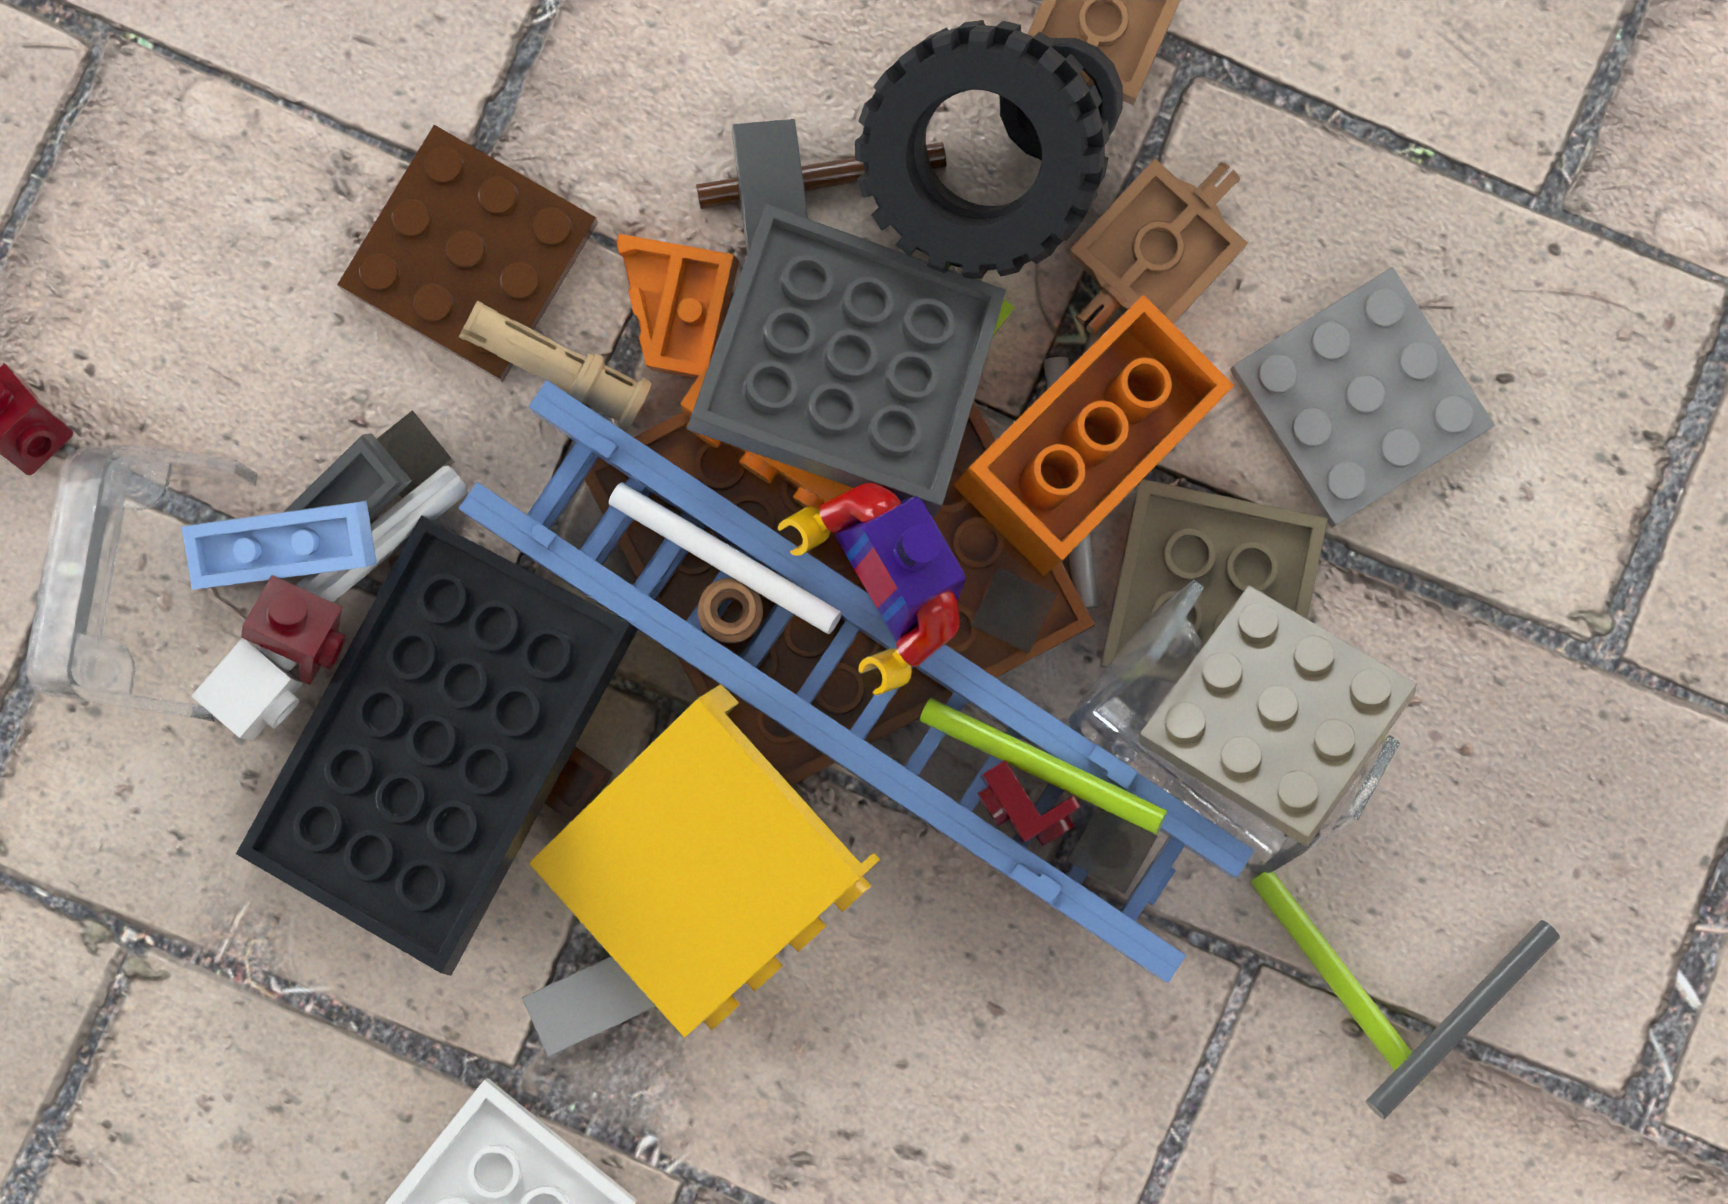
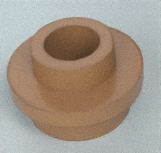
(725, 590)

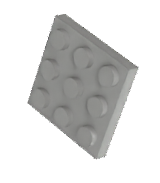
(1362, 397)

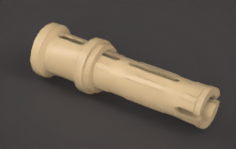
(580, 376)

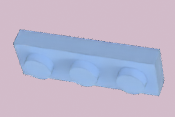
(279, 545)

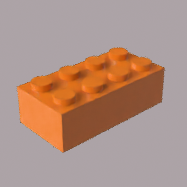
(1093, 435)

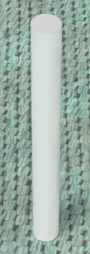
(725, 558)

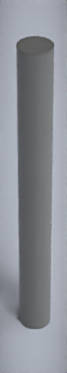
(1462, 1019)

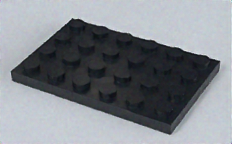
(436, 744)

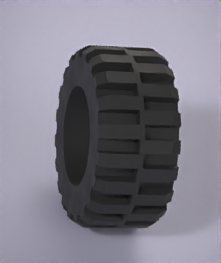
(933, 216)

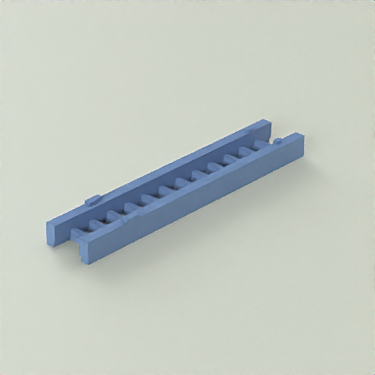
(740, 675)

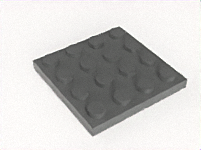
(848, 359)

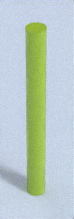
(1044, 766)
(1331, 968)

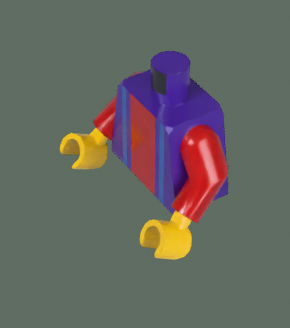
(901, 567)

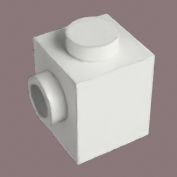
(250, 690)

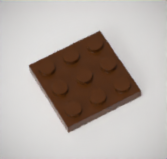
(462, 235)

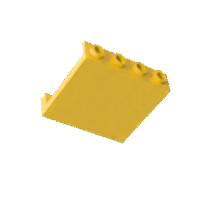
(700, 867)

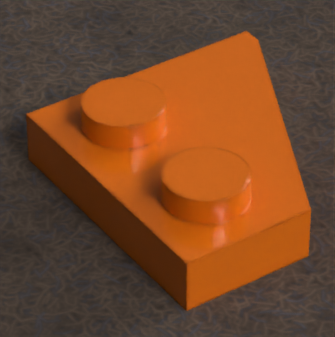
(678, 301)

